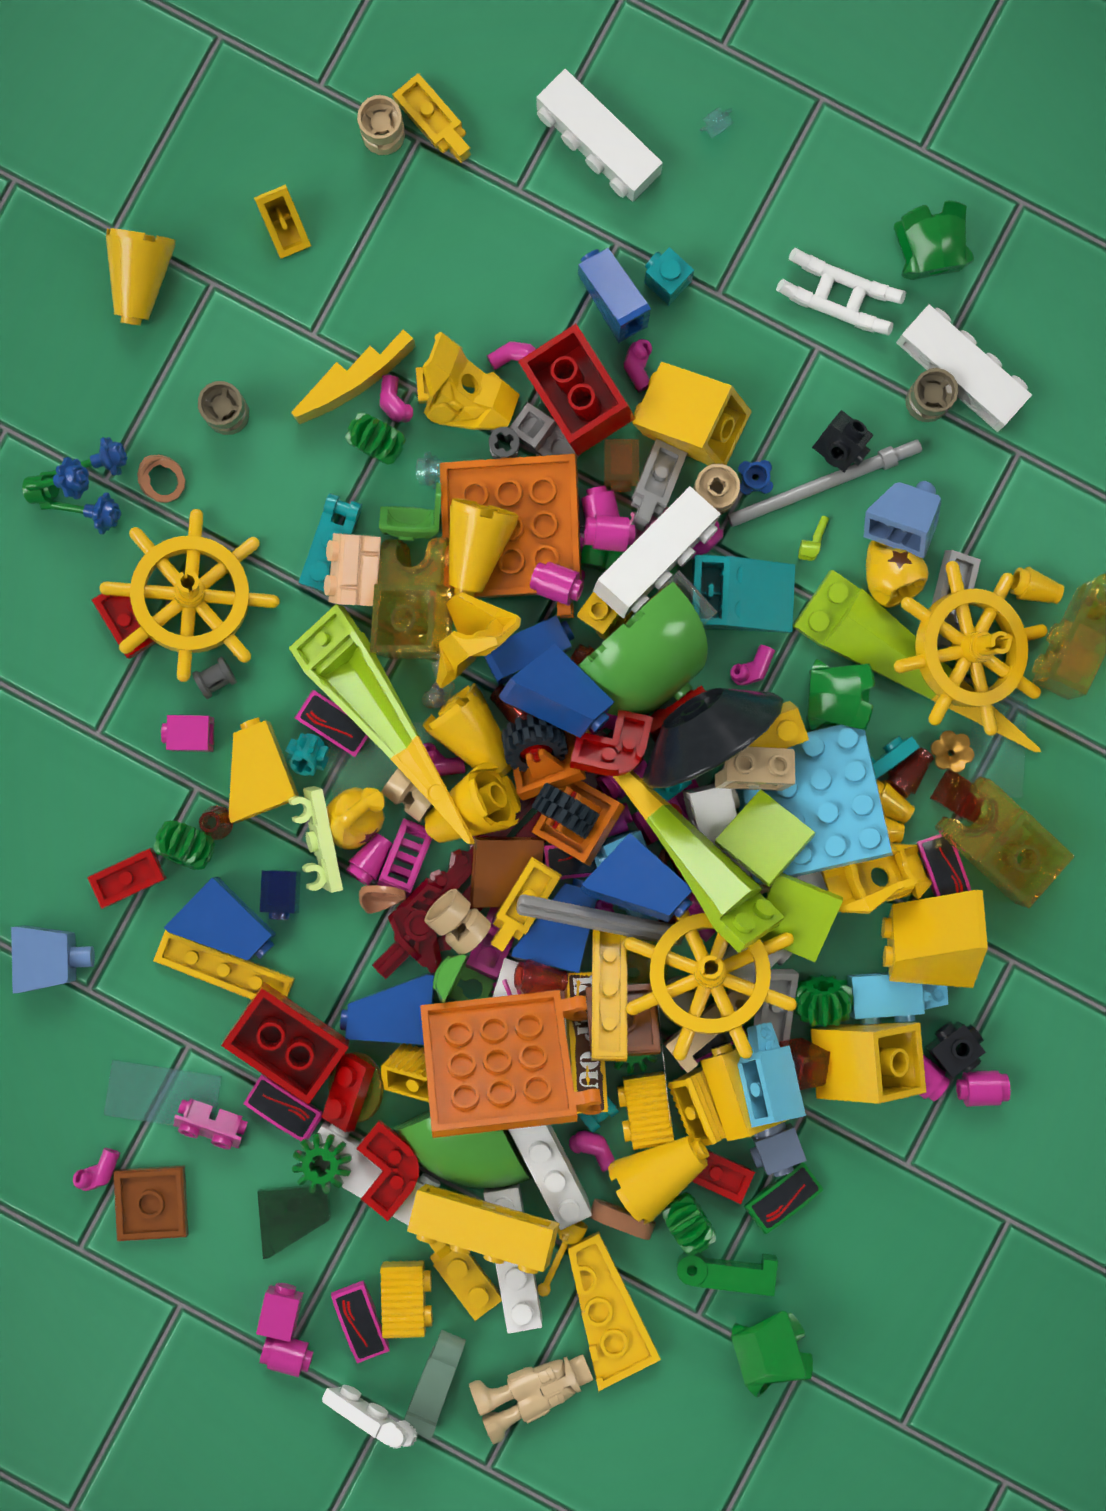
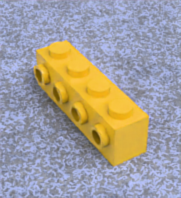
(483, 1228)

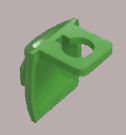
(411, 522)
(449, 975)

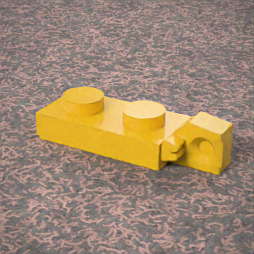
(432, 117)
(535, 881)
(465, 1279)

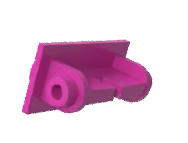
(197, 1122)

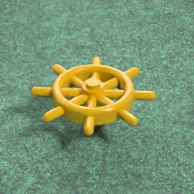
(189, 594)
(971, 648)
(709, 975)

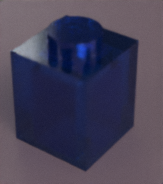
(280, 893)

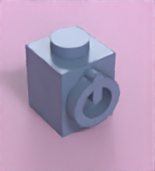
(777, 1150)

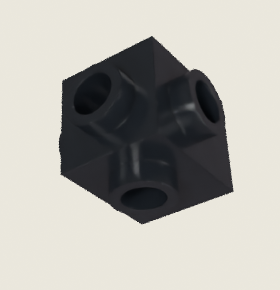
(844, 442)
(944, 1048)

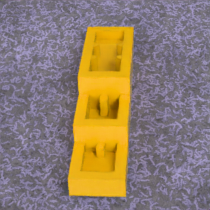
(343, 385)

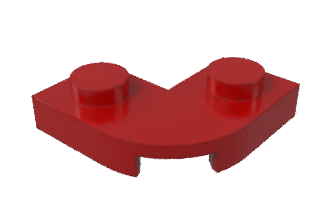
(614, 755)
(398, 1169)

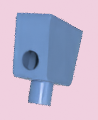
(904, 517)
(45, 957)

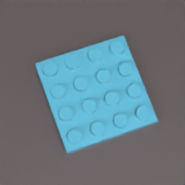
(836, 799)

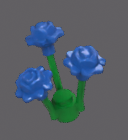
(74, 480)

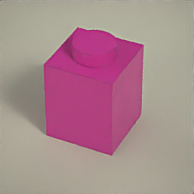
(188, 733)
(280, 1312)

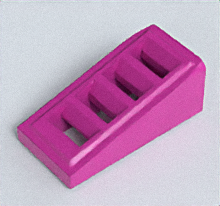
(418, 831)

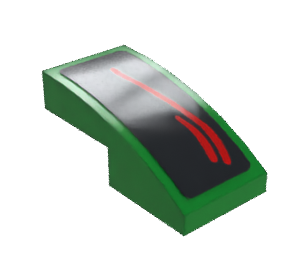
(783, 1198)

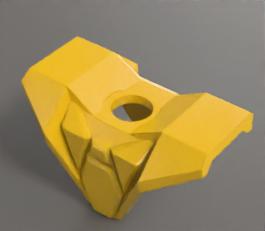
(450, 404)
(479, 632)
(863, 896)

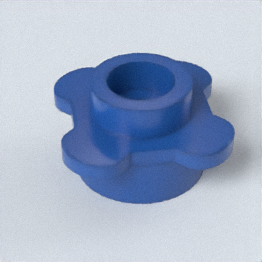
(761, 469)

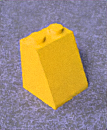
(692, 414)
(936, 940)
(872, 1062)

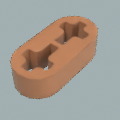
(620, 1219)

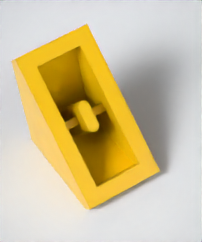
(282, 221)

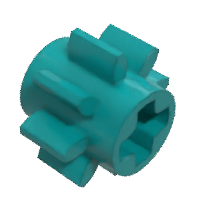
(307, 754)

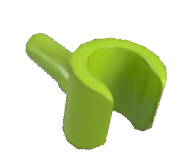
(810, 549)

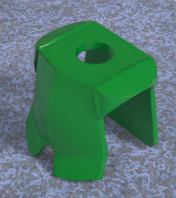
(933, 242)
(839, 695)
(771, 1352)

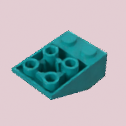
(746, 592)

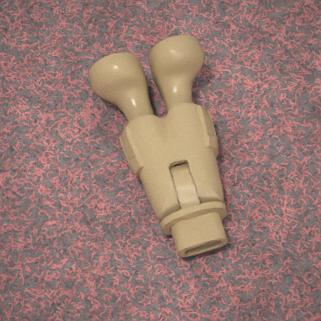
(535, 1391)

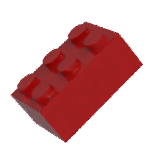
(576, 389)
(286, 1043)

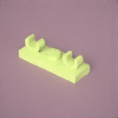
(318, 840)

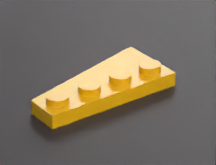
(612, 1323)

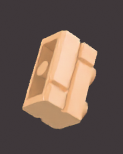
(352, 569)

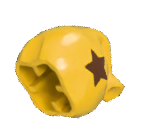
(894, 574)
(356, 816)

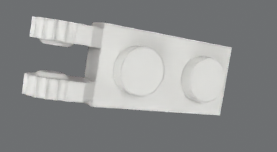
(369, 1417)

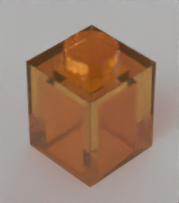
(621, 464)

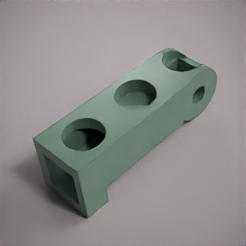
(434, 1384)

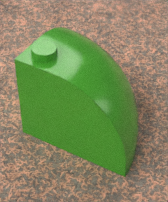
(651, 655)
(467, 1160)

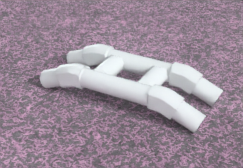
(860, 288)

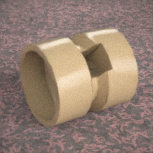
(381, 124)
(718, 486)
(402, 790)
(456, 920)

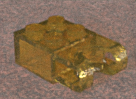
(411, 601)
(1075, 644)
(998, 839)

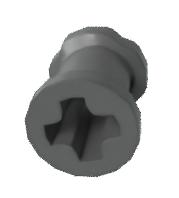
(507, 435)
(214, 677)

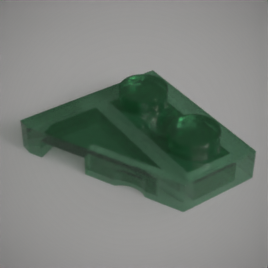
(289, 1215)

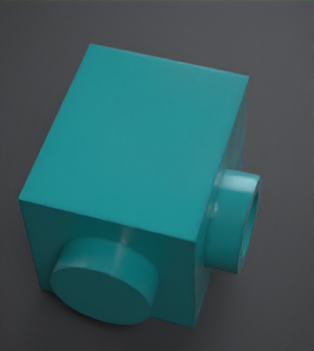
(668, 275)

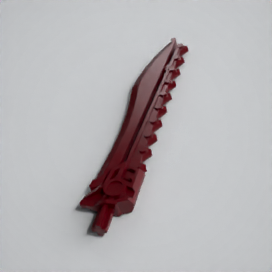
(407, 920)

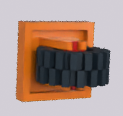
(539, 755)
(576, 818)

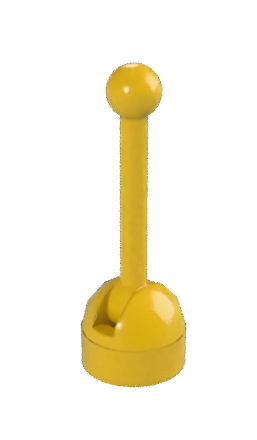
(569, 1236)

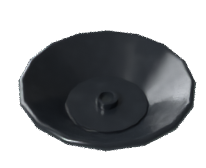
(708, 733)

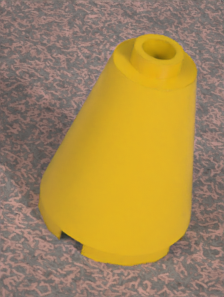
(136, 271)
(476, 543)
(469, 730)
(484, 802)
(657, 1176)

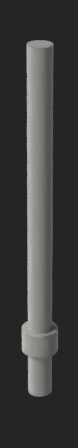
(885, 459)

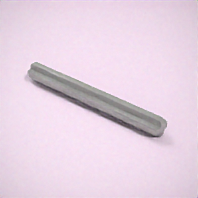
(592, 918)

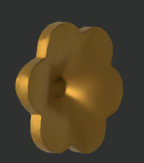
(958, 746)

